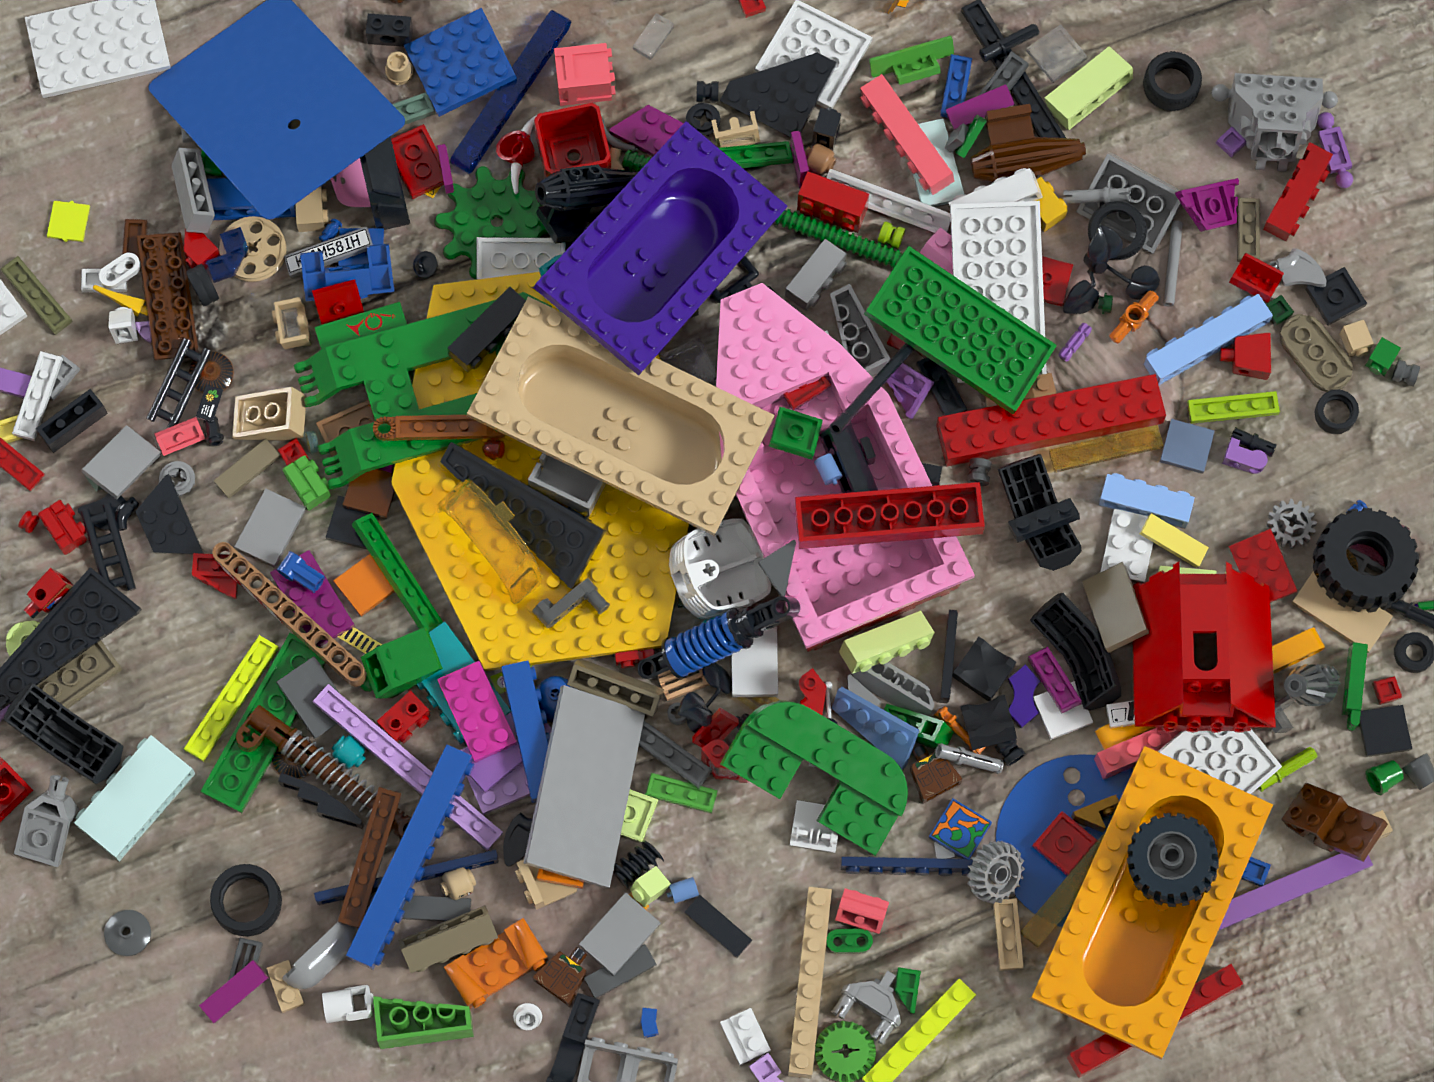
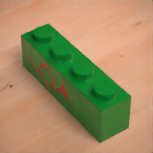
(360, 325)

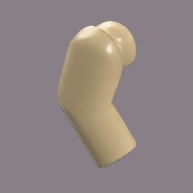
(615, 155)

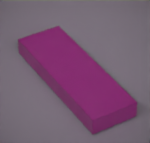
(979, 105)
(1054, 680)
(233, 991)

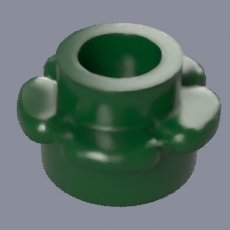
(1105, 303)

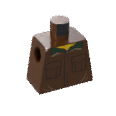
(932, 774)
(563, 975)

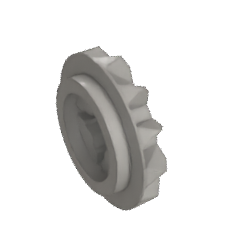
(186, 472)

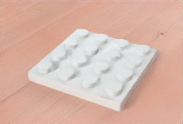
(812, 31)
(1225, 755)

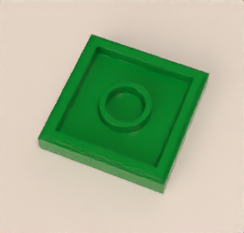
(795, 433)

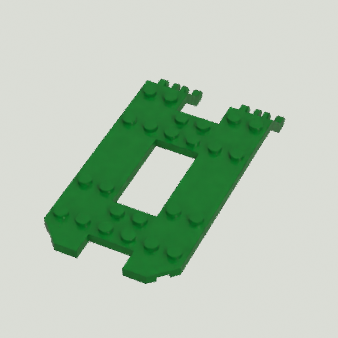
(383, 365)

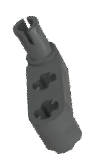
(586, 590)

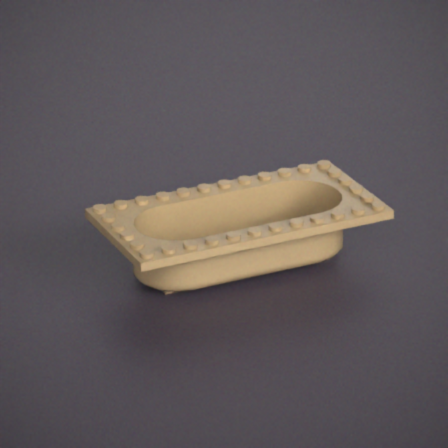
(631, 431)

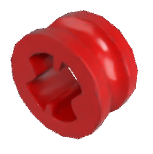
(28, 521)

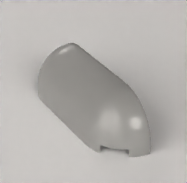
(897, 688)
(321, 957)

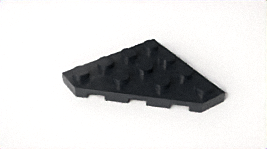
(782, 94)

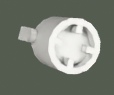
(340, 1005)

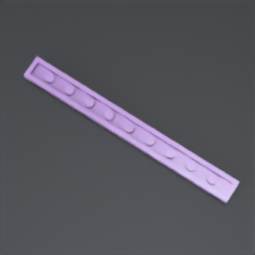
(402, 762)

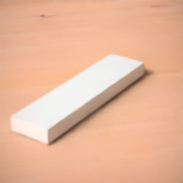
(37, 396)

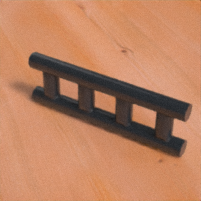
(191, 379)
(115, 537)

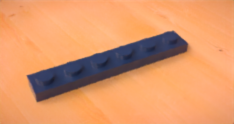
(900, 866)

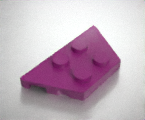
(646, 129)
(1211, 204)

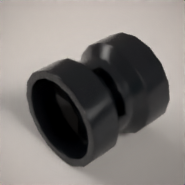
(707, 91)
(1010, 751)

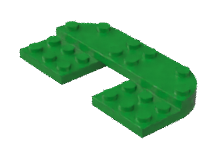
(870, 782)

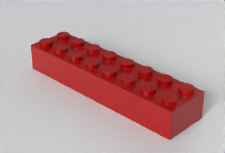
(889, 515)

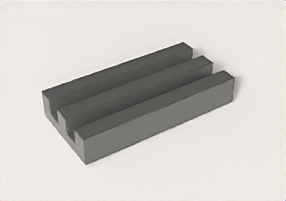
(251, 943)

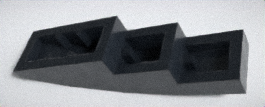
(327, 805)

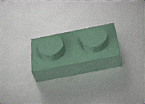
(415, 108)

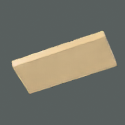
(1349, 624)

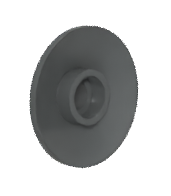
(133, 942)

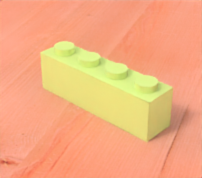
(886, 642)

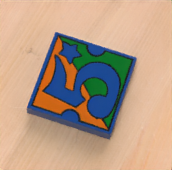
(960, 829)

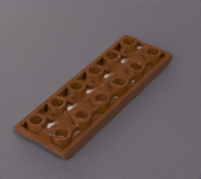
(166, 293)

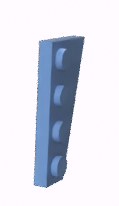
(877, 725)

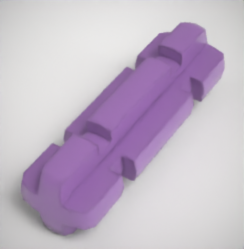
(1075, 342)

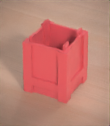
(584, 74)

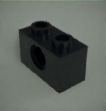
(389, 30)
(827, 128)

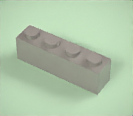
(193, 190)

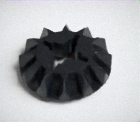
(697, 111)

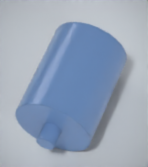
(828, 469)
(683, 890)

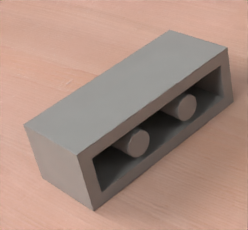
(816, 275)

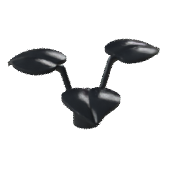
(1103, 246)
(693, 705)

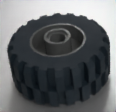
(1173, 859)

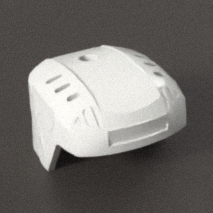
(718, 569)

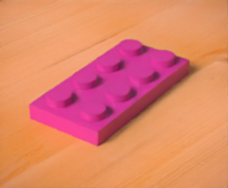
(477, 711)

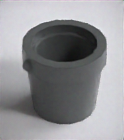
(1420, 771)

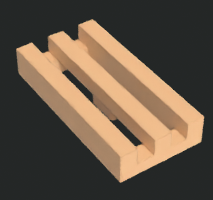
(671, 677)

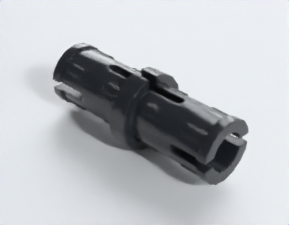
(1254, 441)

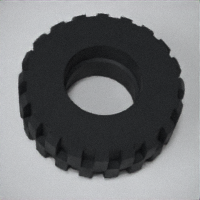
(1382, 534)

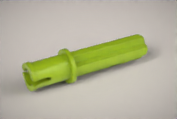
(1290, 766)

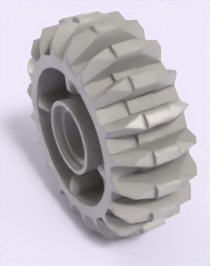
(995, 872)

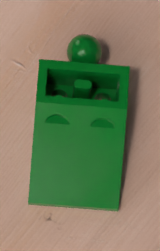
(400, 664)

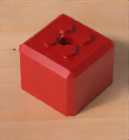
(570, 131)

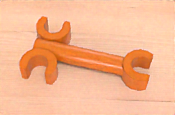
(949, 719)

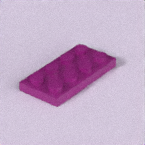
(320, 606)

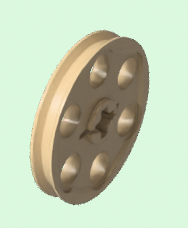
(263, 248)

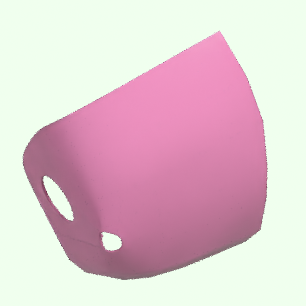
(354, 190)

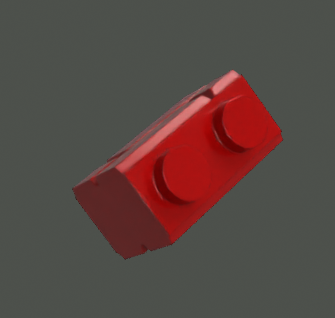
(62, 526)

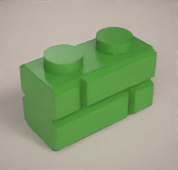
(306, 482)

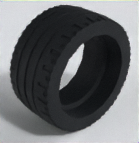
(231, 876)

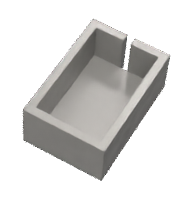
(566, 484)

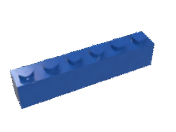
(527, 721)

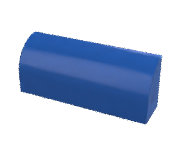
(231, 204)

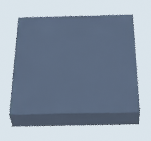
(1187, 446)

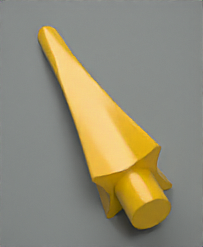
(124, 300)

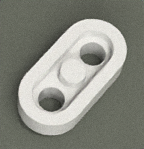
(118, 269)

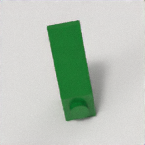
(931, 730)

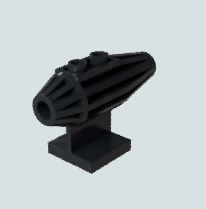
(572, 194)

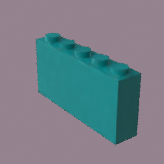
(452, 658)

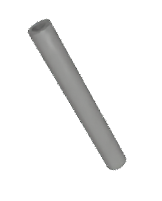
(1173, 262)

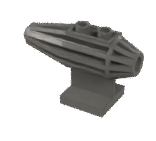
(1308, 687)

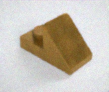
(1091, 816)

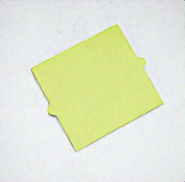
(68, 221)

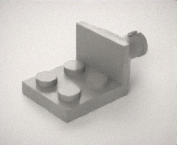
(47, 824)

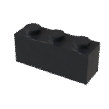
(71, 420)

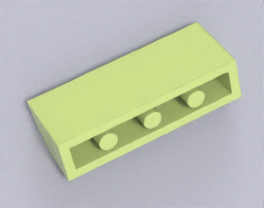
(1089, 88)

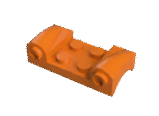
(496, 964)

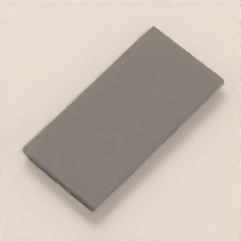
(584, 787)

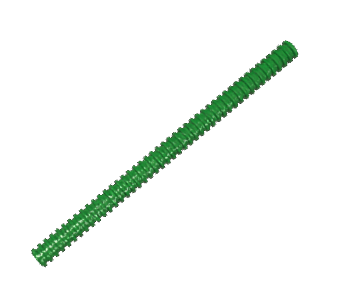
(808, 226)

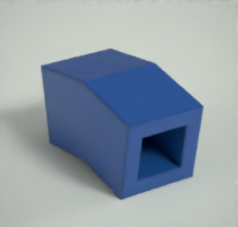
(648, 1022)

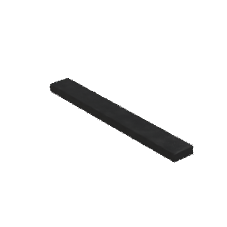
(1023, 90)

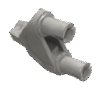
(876, 997)

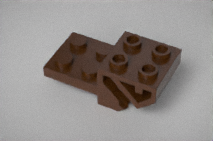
(1333, 822)

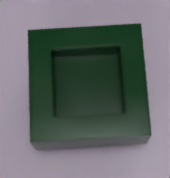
(1280, 309)

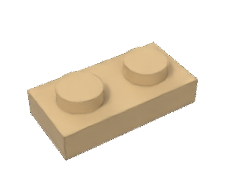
(287, 996)

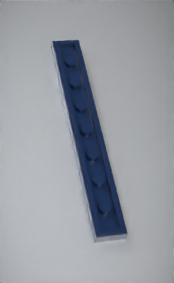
(430, 872)

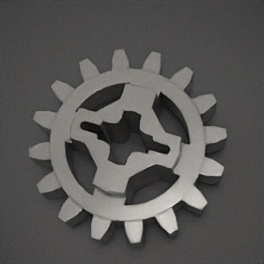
(1299, 526)

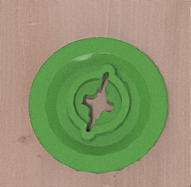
(834, 1064)

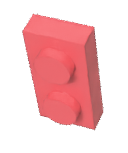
(179, 436)

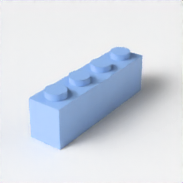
(1146, 499)

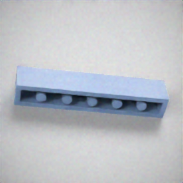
(1207, 339)

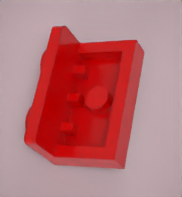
(1256, 277)

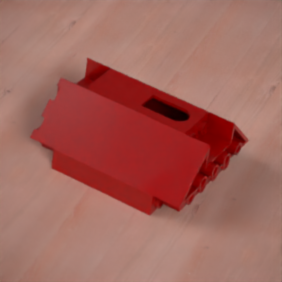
(1167, 683)

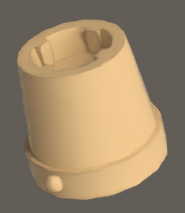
(399, 68)

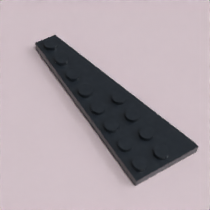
(548, 528)
(74, 625)

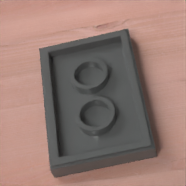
(301, 688)

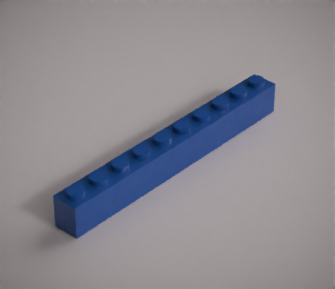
(409, 857)

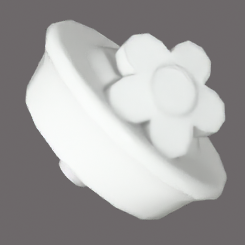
(527, 1016)

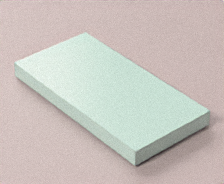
(938, 136)

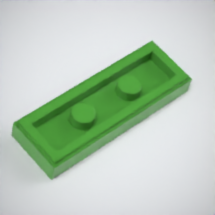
(681, 793)

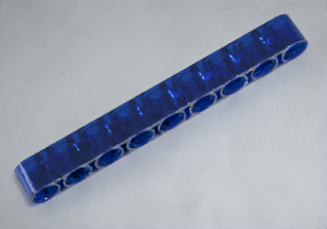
(509, 95)

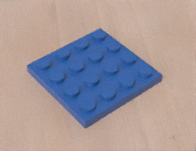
(460, 62)

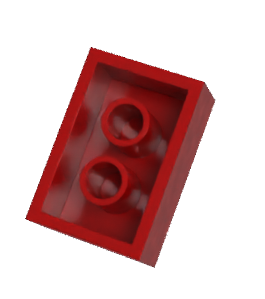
(832, 202)

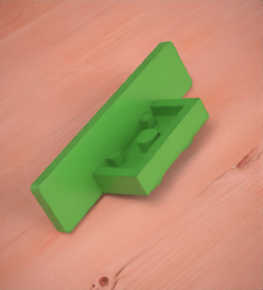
(913, 62)

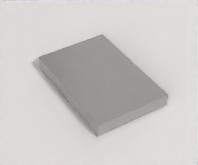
(121, 462)
(270, 528)
(619, 934)

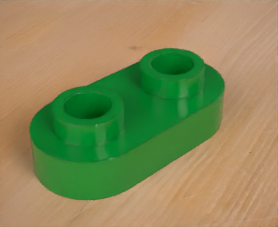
(849, 939)

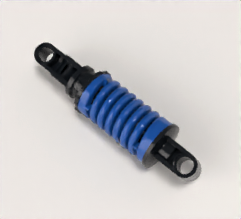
(716, 639)

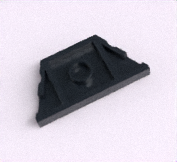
(167, 521)

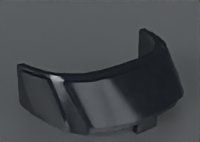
(384, 186)

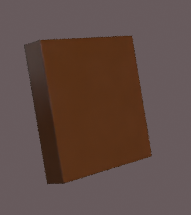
(371, 493)

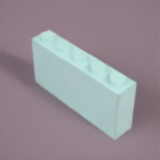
(134, 797)

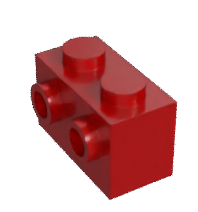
(404, 718)

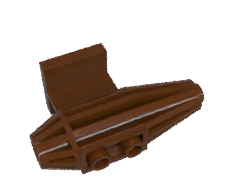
(1016, 148)

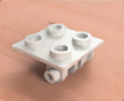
(809, 832)

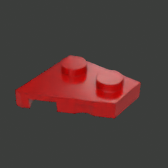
(208, 572)

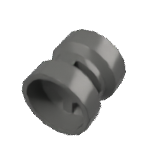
(1406, 372)
(979, 471)

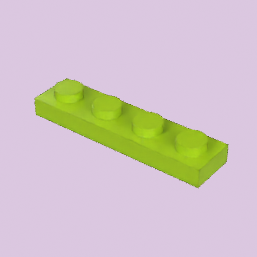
(1233, 407)

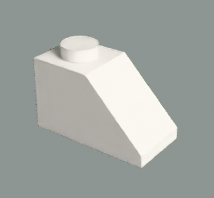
(123, 325)

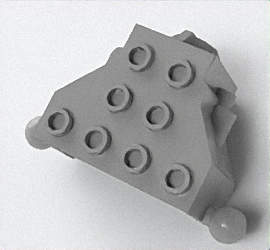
(1274, 113)

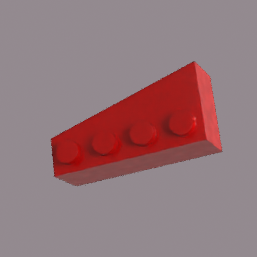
(1298, 192)

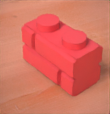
(862, 911)

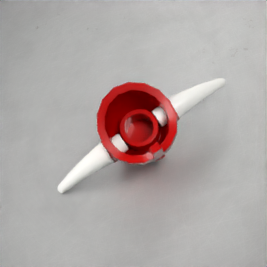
(517, 150)

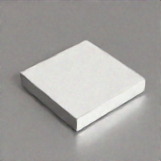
(1057, 723)

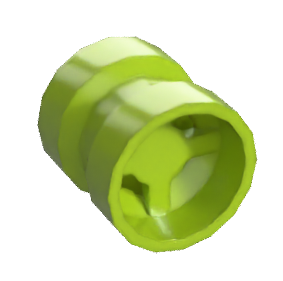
(887, 232)

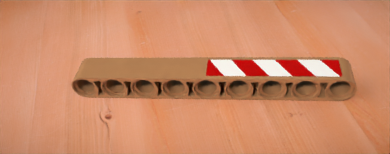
(284, 604)

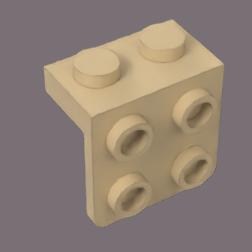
(540, 892)

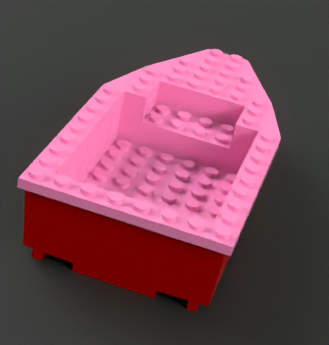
(846, 588)

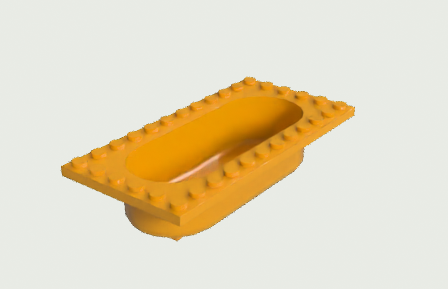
(1124, 957)

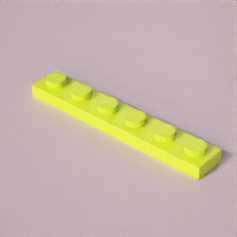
(921, 1034)

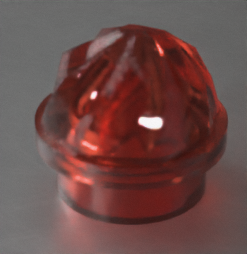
(493, 448)

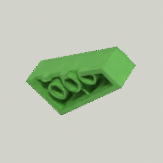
(419, 1022)

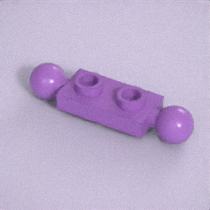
(1333, 142)

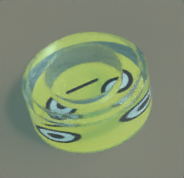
(312, 441)

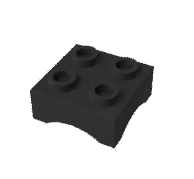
(984, 669)
(988, 723)

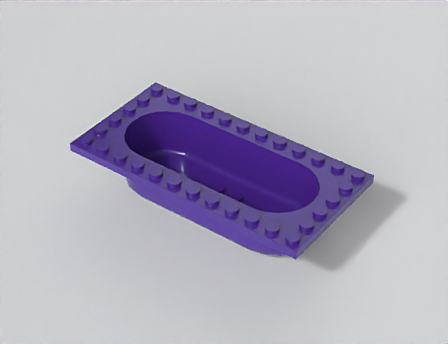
(660, 248)

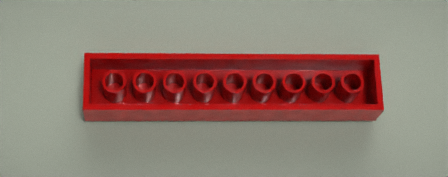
(1051, 420)

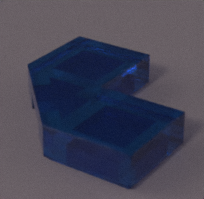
(228, 264)

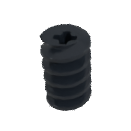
(636, 863)

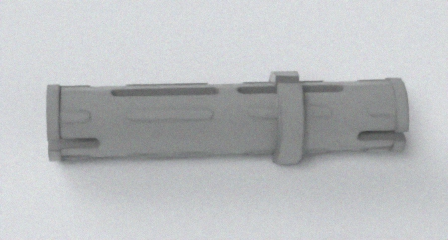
(1097, 195)
(961, 756)

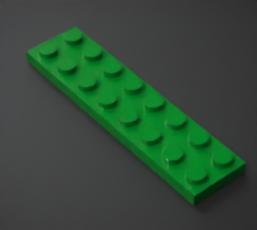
(238, 771)

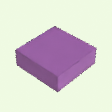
(1231, 142)

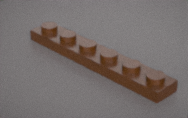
(369, 857)

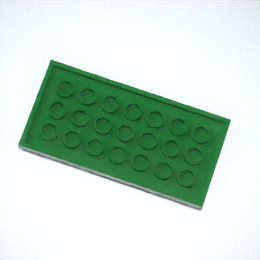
(960, 330)

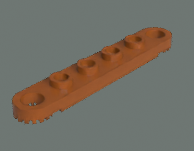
(433, 428)

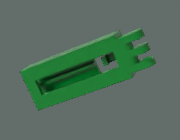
(1354, 684)

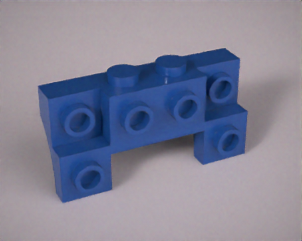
(370, 277)

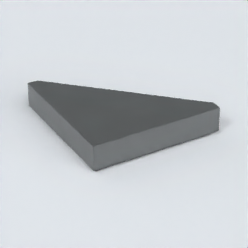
(778, 566)

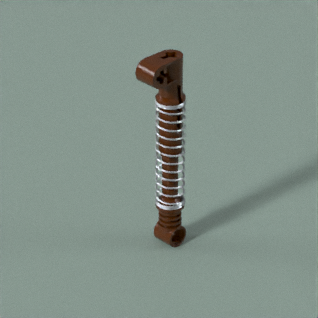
(317, 761)

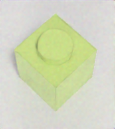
(649, 886)

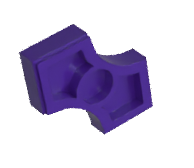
(1023, 687)

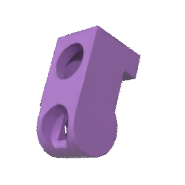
(1244, 458)

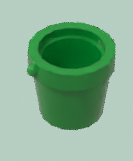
(1384, 776)

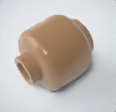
(820, 159)

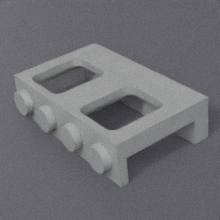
(629, 1060)

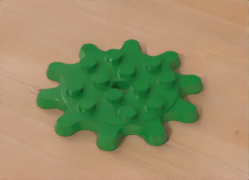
(477, 208)

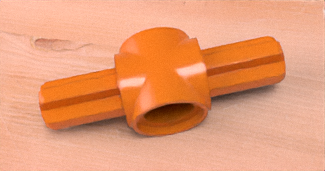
(1127, 324)

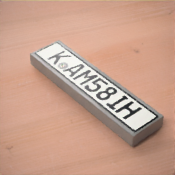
(333, 250)

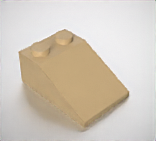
(270, 415)

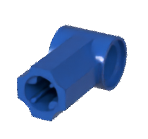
(297, 570)

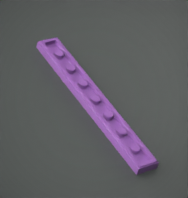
(1292, 887)

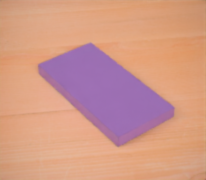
(497, 766)

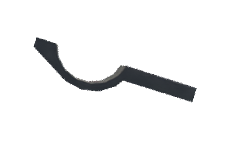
(574, 1039)

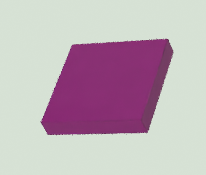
(799, 157)

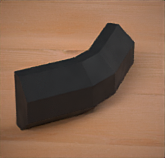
(1028, 491)
(1082, 649)
(64, 734)

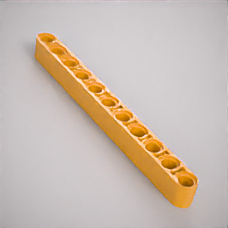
(1284, 655)

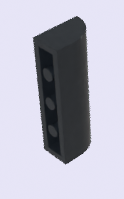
(849, 459)

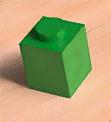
(1382, 357)

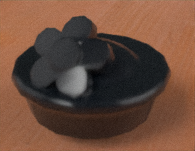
(425, 264)

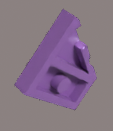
(909, 388)

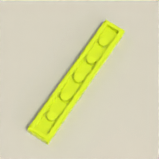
(231, 698)

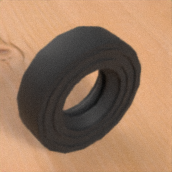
(1404, 661)

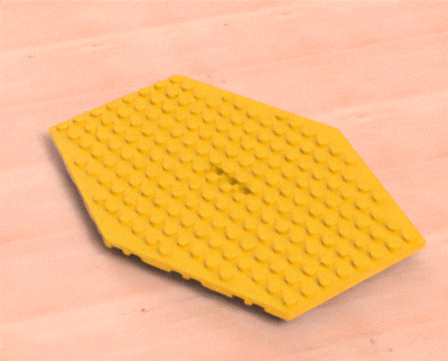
(626, 566)

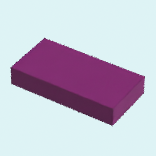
(445, 166)

